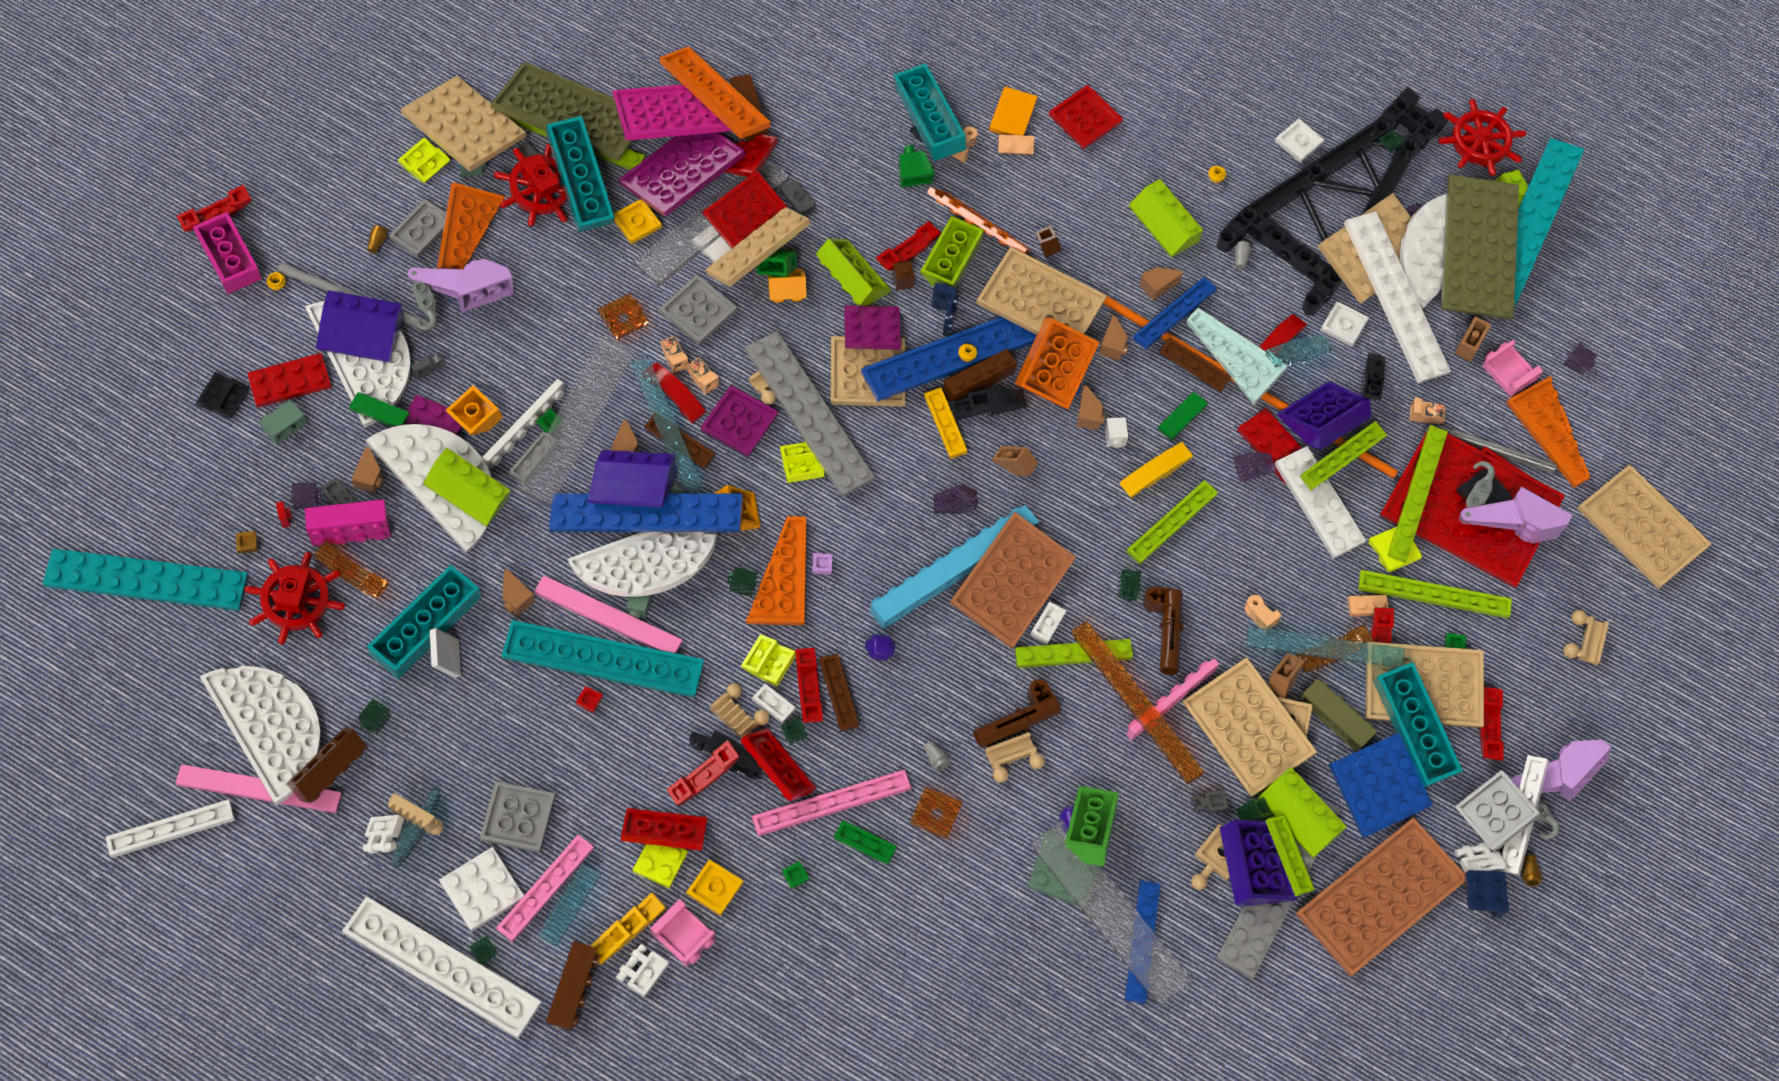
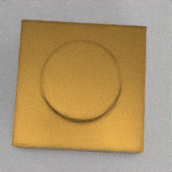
(246, 542)

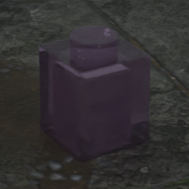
(1581, 359)
(305, 495)

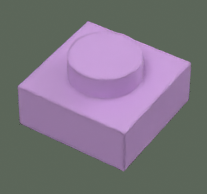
(822, 563)

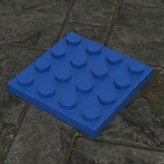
(1380, 785)

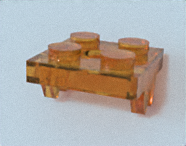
(623, 305)
(931, 800)

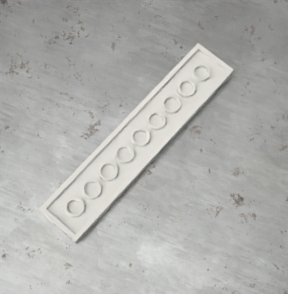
(1397, 297)
(442, 967)

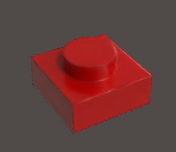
(284, 514)
(589, 699)

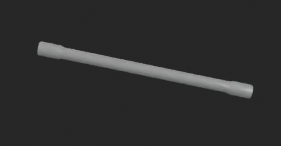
(293, 272)

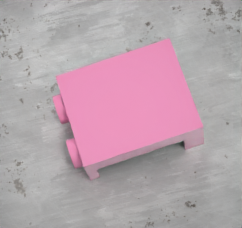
(1510, 369)
(683, 934)

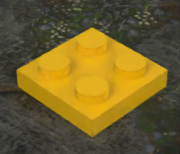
(636, 221)
(714, 887)

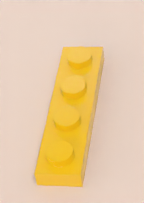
(945, 423)

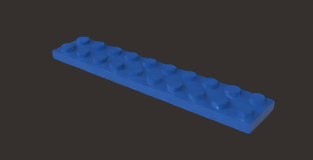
(942, 357)
(678, 514)

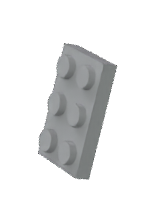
(419, 228)

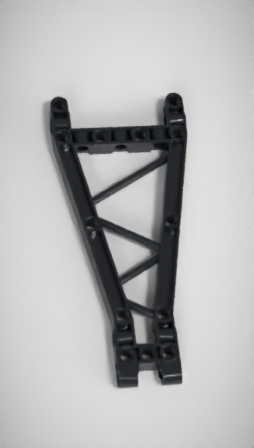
(1400, 112)

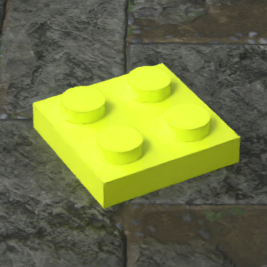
(660, 863)

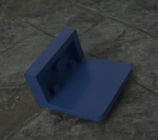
(945, 299)
(1487, 892)

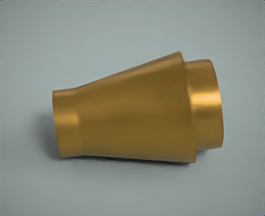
(376, 238)
(1531, 872)

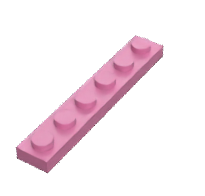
(1177, 693)
(545, 888)

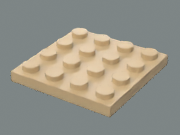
(847, 382)

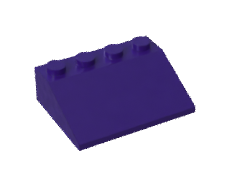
(359, 326)
(1326, 414)
(632, 478)
(1254, 864)

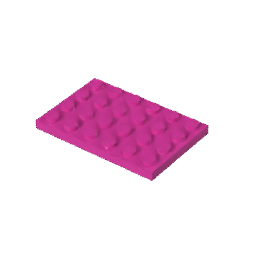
(663, 113)

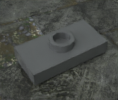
(797, 197)
(337, 493)

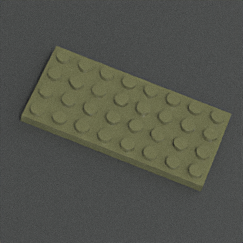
(547, 98)
(1480, 247)

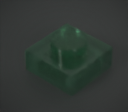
(1391, 141)
(793, 731)
(483, 950)

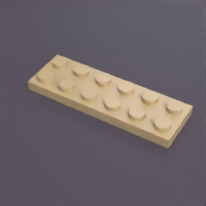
(757, 246)

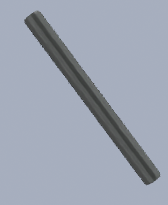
(1506, 452)

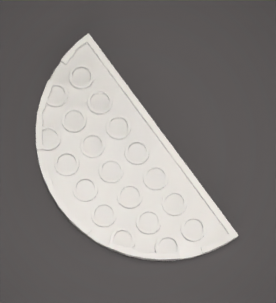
(1424, 249)
(368, 376)
(410, 456)
(645, 562)
(270, 722)

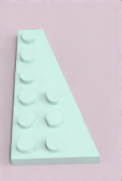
(1237, 355)

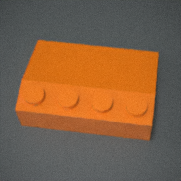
(1056, 362)

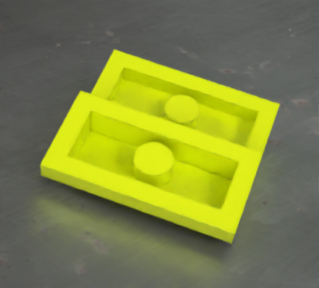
(423, 160)
(800, 463)
(1381, 545)
(768, 660)

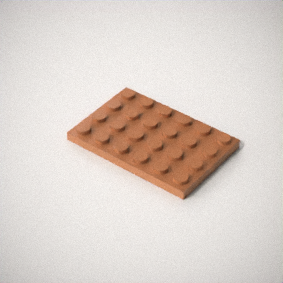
(1012, 580)

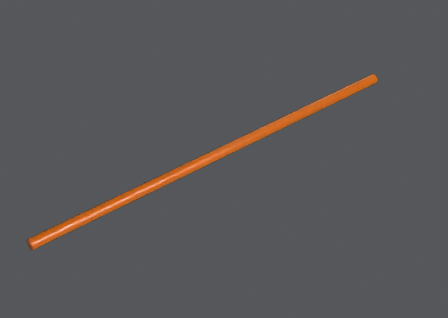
(1267, 397)

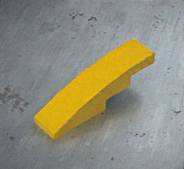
(1156, 469)
(628, 927)

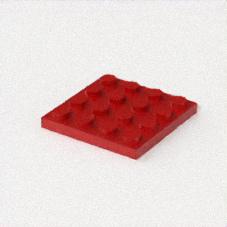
(744, 209)

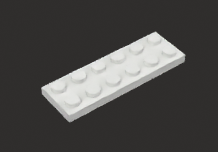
(1320, 505)

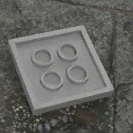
(698, 309)
(1497, 811)
(517, 817)

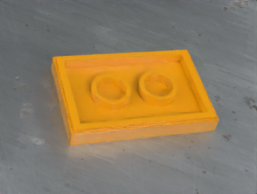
(1013, 112)

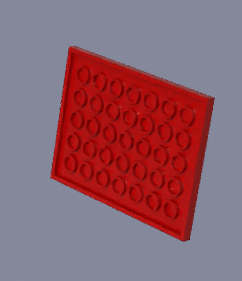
(1487, 548)

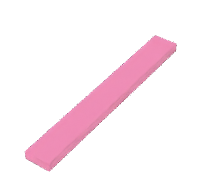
(607, 616)
(248, 787)
(831, 802)

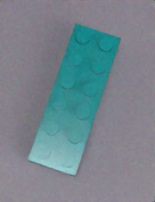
(930, 112)
(579, 174)
(409, 633)
(1417, 724)

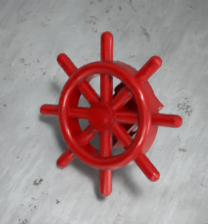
(1479, 144)
(542, 182)
(292, 596)

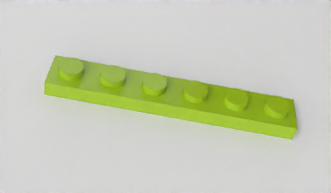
(1343, 456)
(1172, 522)
(1066, 654)

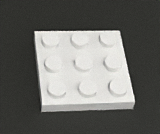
(481, 889)

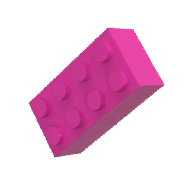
(227, 253)
(347, 522)

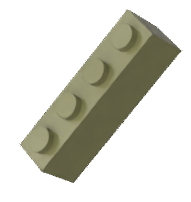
(1338, 715)

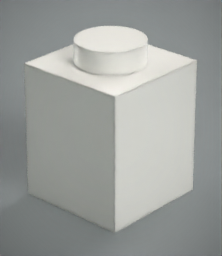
(1116, 432)

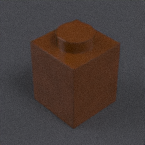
(1048, 241)
(903, 275)

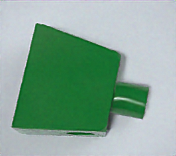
(914, 168)
(783, 263)

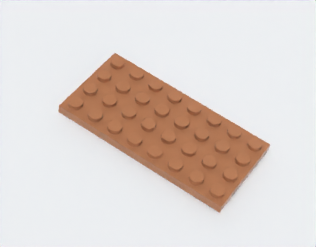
(1381, 897)

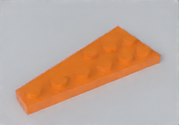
(465, 222)
(1549, 426)
(783, 584)

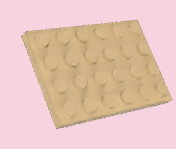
(463, 123)
(1344, 258)
(1030, 291)
(1644, 526)
(1450, 677)
(1249, 727)

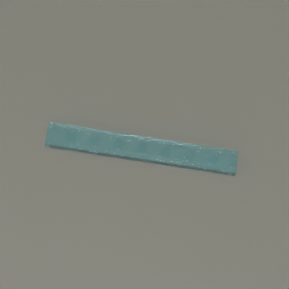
(666, 424)
(1324, 647)

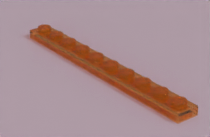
(1137, 703)

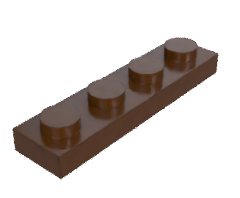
(1195, 365)
(698, 453)
(838, 692)

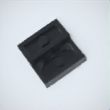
(222, 395)
(1498, 492)

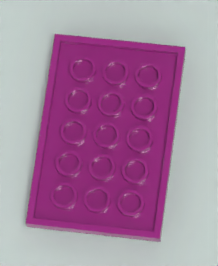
(680, 170)

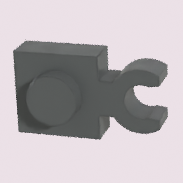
(425, 367)
(1214, 802)

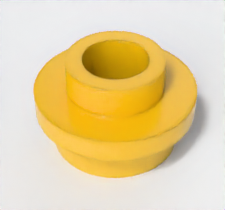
(1216, 178)
(275, 276)
(967, 357)

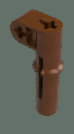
(1170, 608)
(1022, 717)

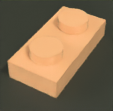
(1016, 144)
(1365, 605)

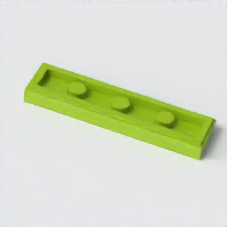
(1289, 855)

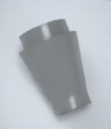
(1242, 252)
(936, 756)

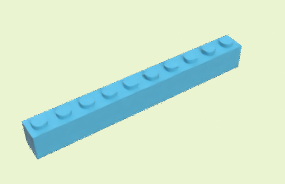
(940, 575)

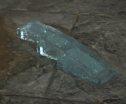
(1299, 350)
(412, 834)
(569, 905)

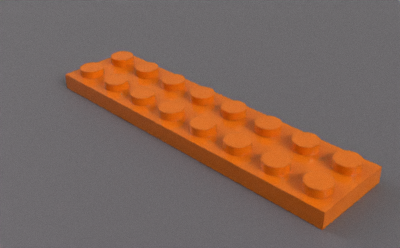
(715, 92)

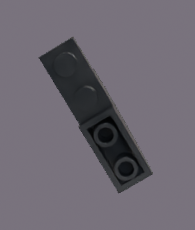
(1373, 376)
(985, 401)
(745, 764)

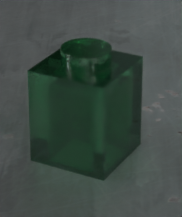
(742, 581)
(1129, 585)
(374, 717)
(1254, 810)

